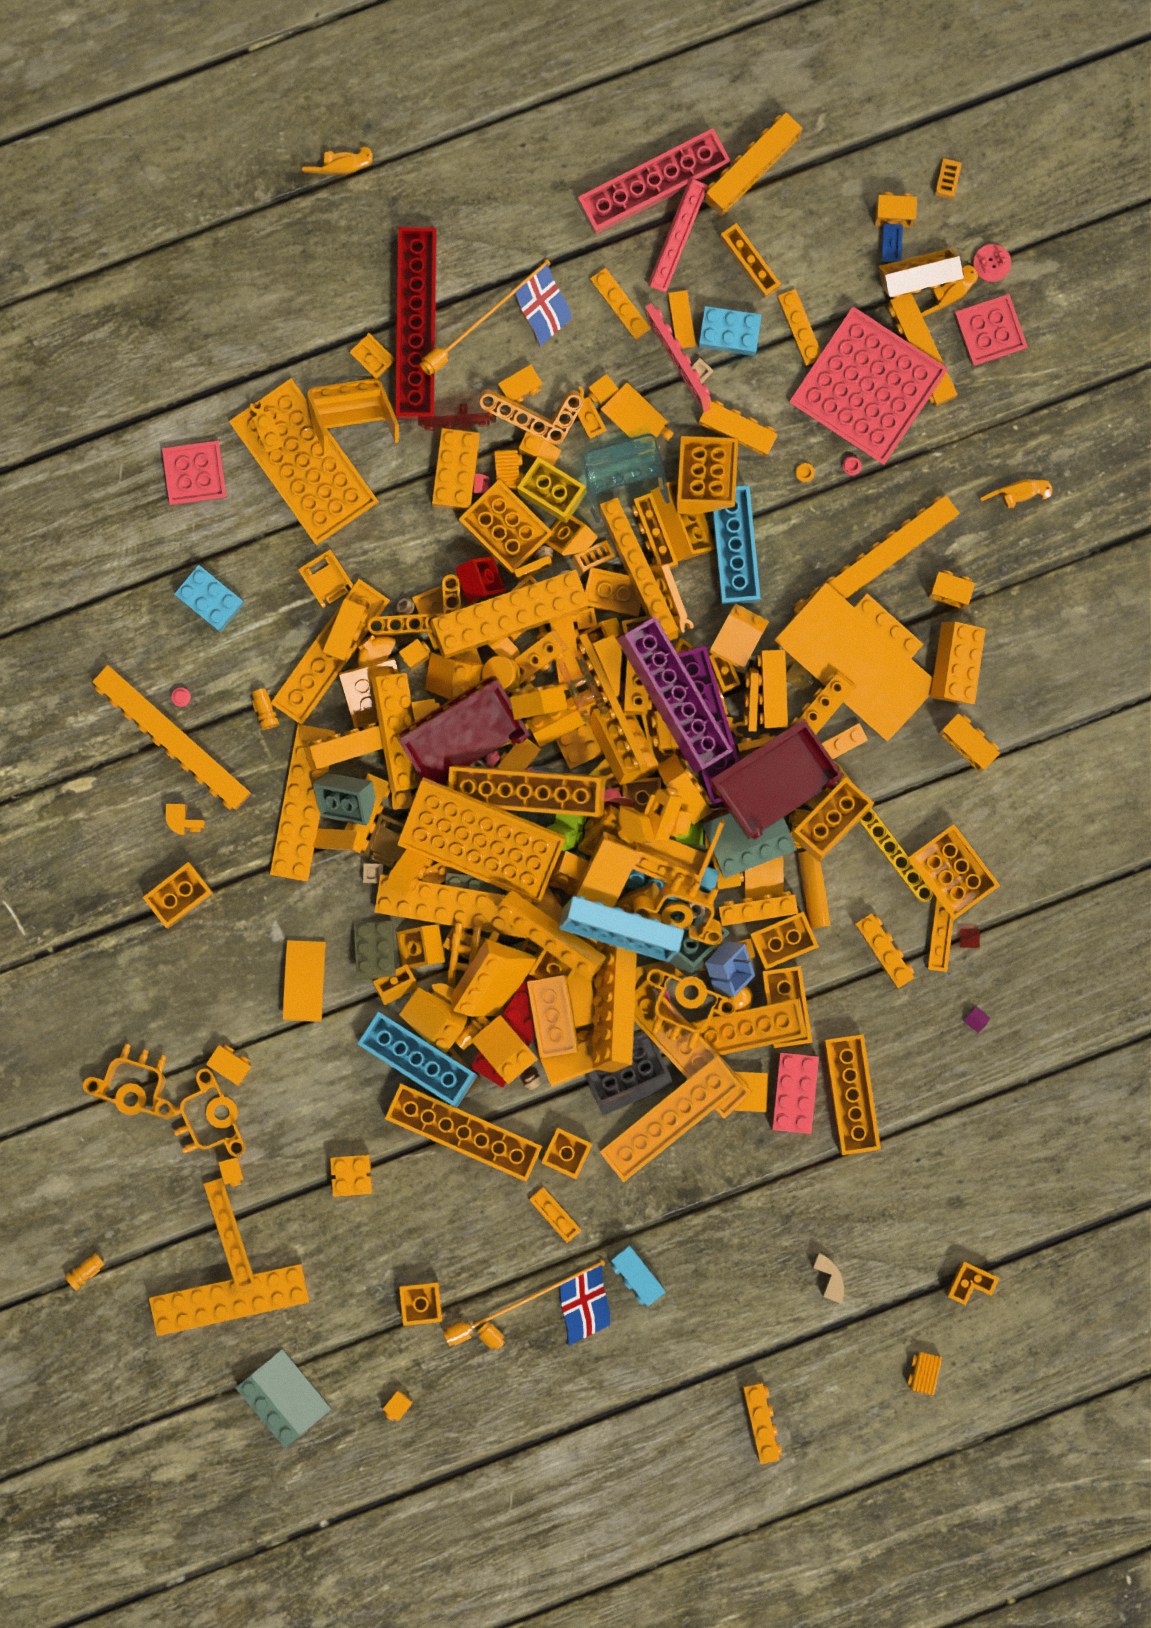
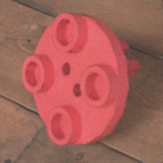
(1000, 259)

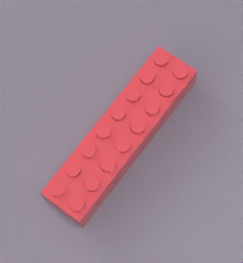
(653, 181)

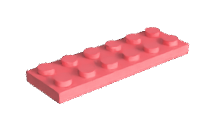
(681, 361)

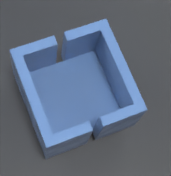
(729, 973)

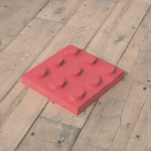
(991, 330)
(194, 473)

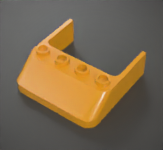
(348, 405)
(671, 858)

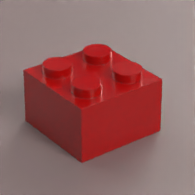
(480, 579)

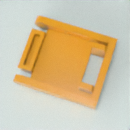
(328, 582)

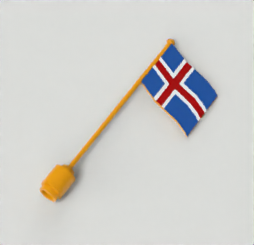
(540, 304)
(581, 1301)

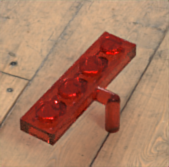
(463, 420)

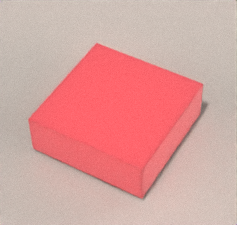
(481, 484)

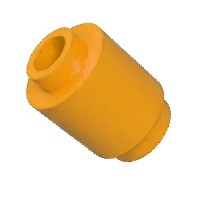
(491, 1336)

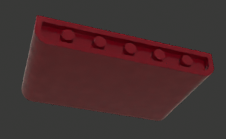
(462, 731)
(776, 779)

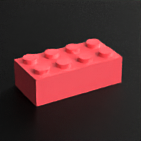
(795, 1093)

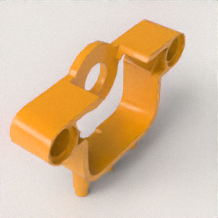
(708, 932)
(679, 992)
(104, 1085)
(222, 1100)

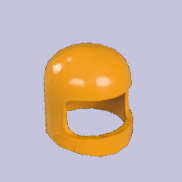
(742, 1000)

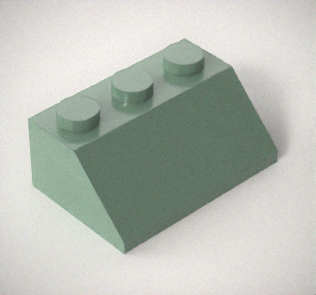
(345, 798)

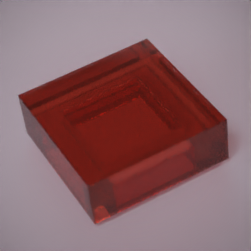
(969, 938)

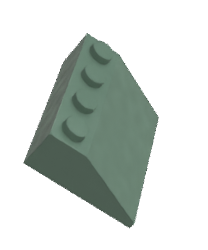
(738, 853)
(692, 952)
(283, 1398)

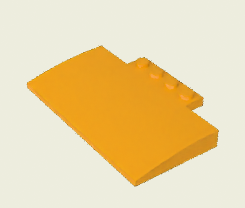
(864, 647)

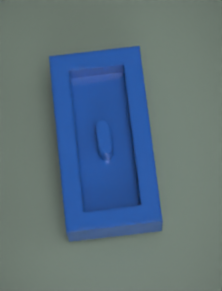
(892, 243)

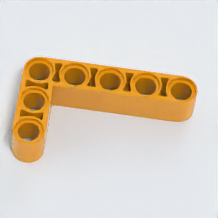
(533, 417)
(422, 618)

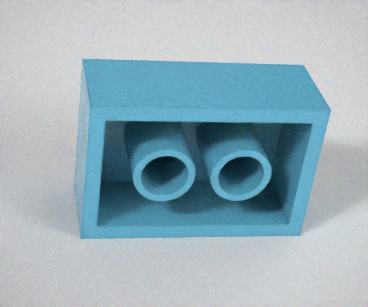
(730, 331)
(209, 598)
(637, 1276)

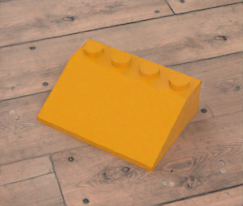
(706, 474)
(505, 527)
(953, 871)
(491, 980)

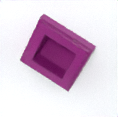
(977, 1019)

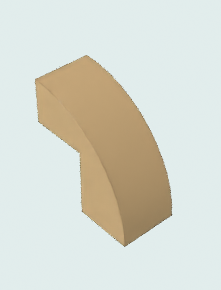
(835, 1287)

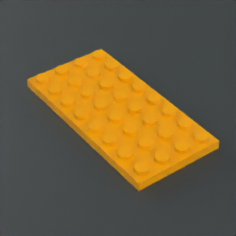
(316, 486)
(481, 840)

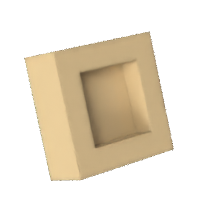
(703, 370)
(372, 873)

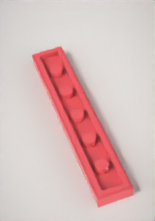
(677, 235)

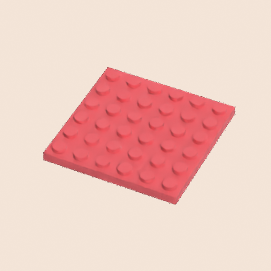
(868, 385)

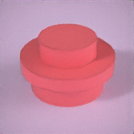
(852, 466)
(181, 697)
(492, 758)

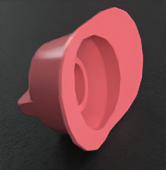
(613, 797)

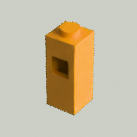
(664, 812)

